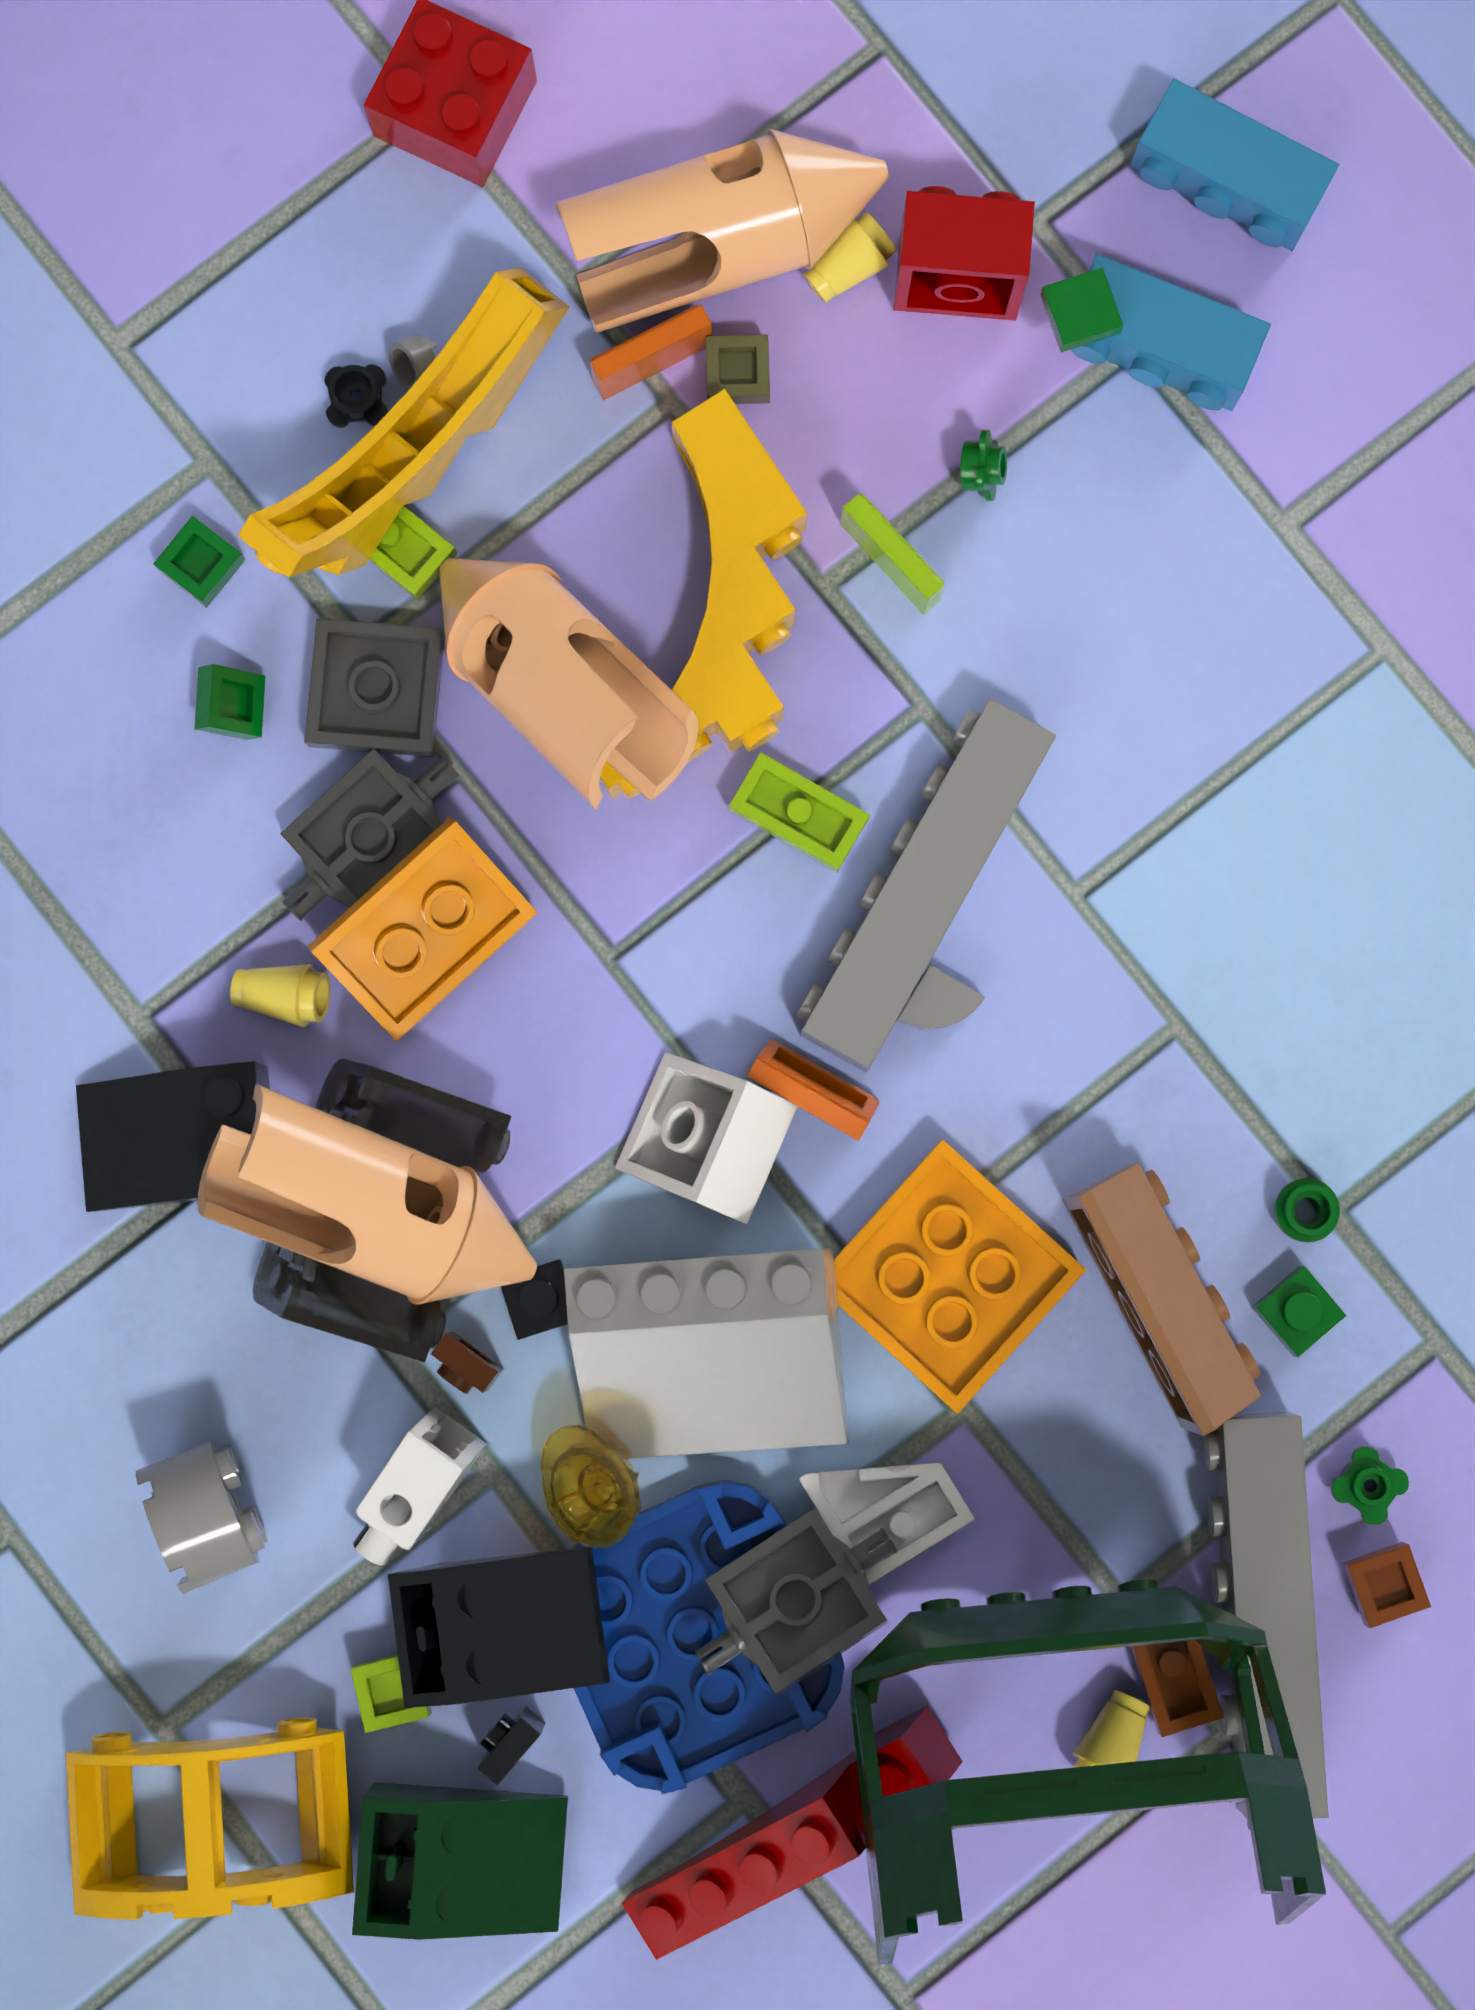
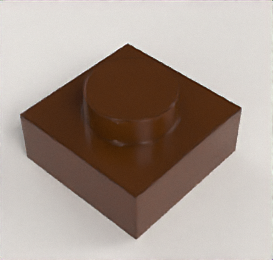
(464, 1364)

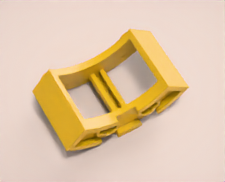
(105, 1838)

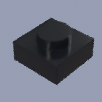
(538, 1303)
(508, 1743)

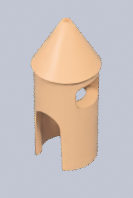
(742, 218)
(562, 677)
(360, 1203)

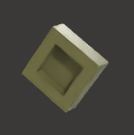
(739, 367)

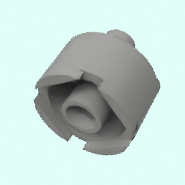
(200, 1515)

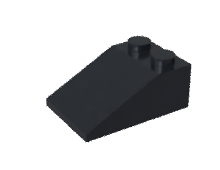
(154, 1131)

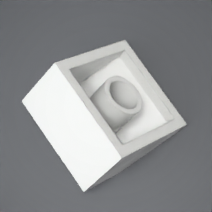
(706, 1137)

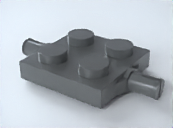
(362, 829)
(796, 1601)

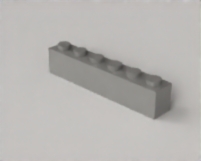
(927, 884)
(1269, 1574)

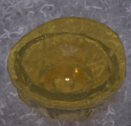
(589, 1487)

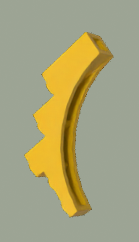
(401, 460)
(748, 517)

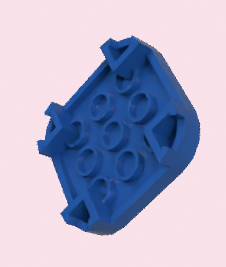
(661, 1711)

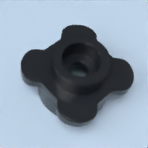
(351, 378)

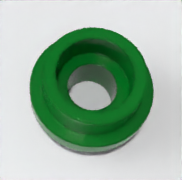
(1326, 1210)

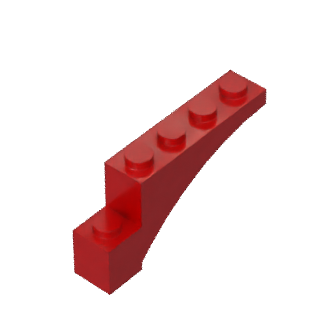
(788, 1843)

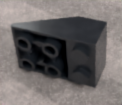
(498, 1627)

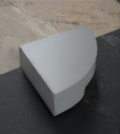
(939, 1002)

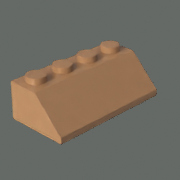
(1164, 1299)

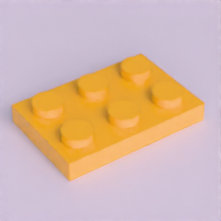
(422, 929)

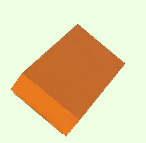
(651, 351)
(814, 1088)

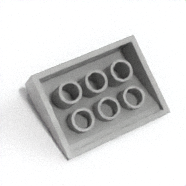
(709, 1353)

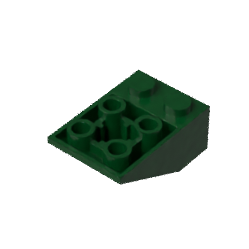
(458, 1862)

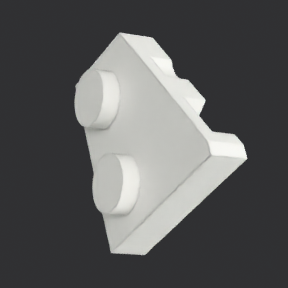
(909, 1501)

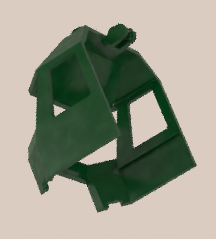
(911, 1830)

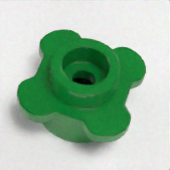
(983, 465)
(1350, 1485)

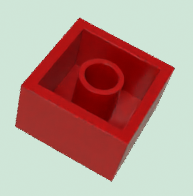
(451, 91)
(963, 253)

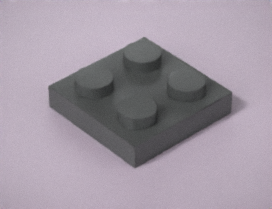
(374, 687)

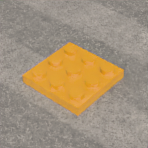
(951, 1276)

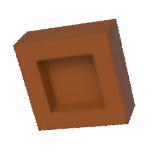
(1386, 1584)

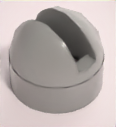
(411, 358)

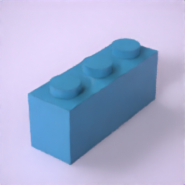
(1232, 166)
(1178, 338)

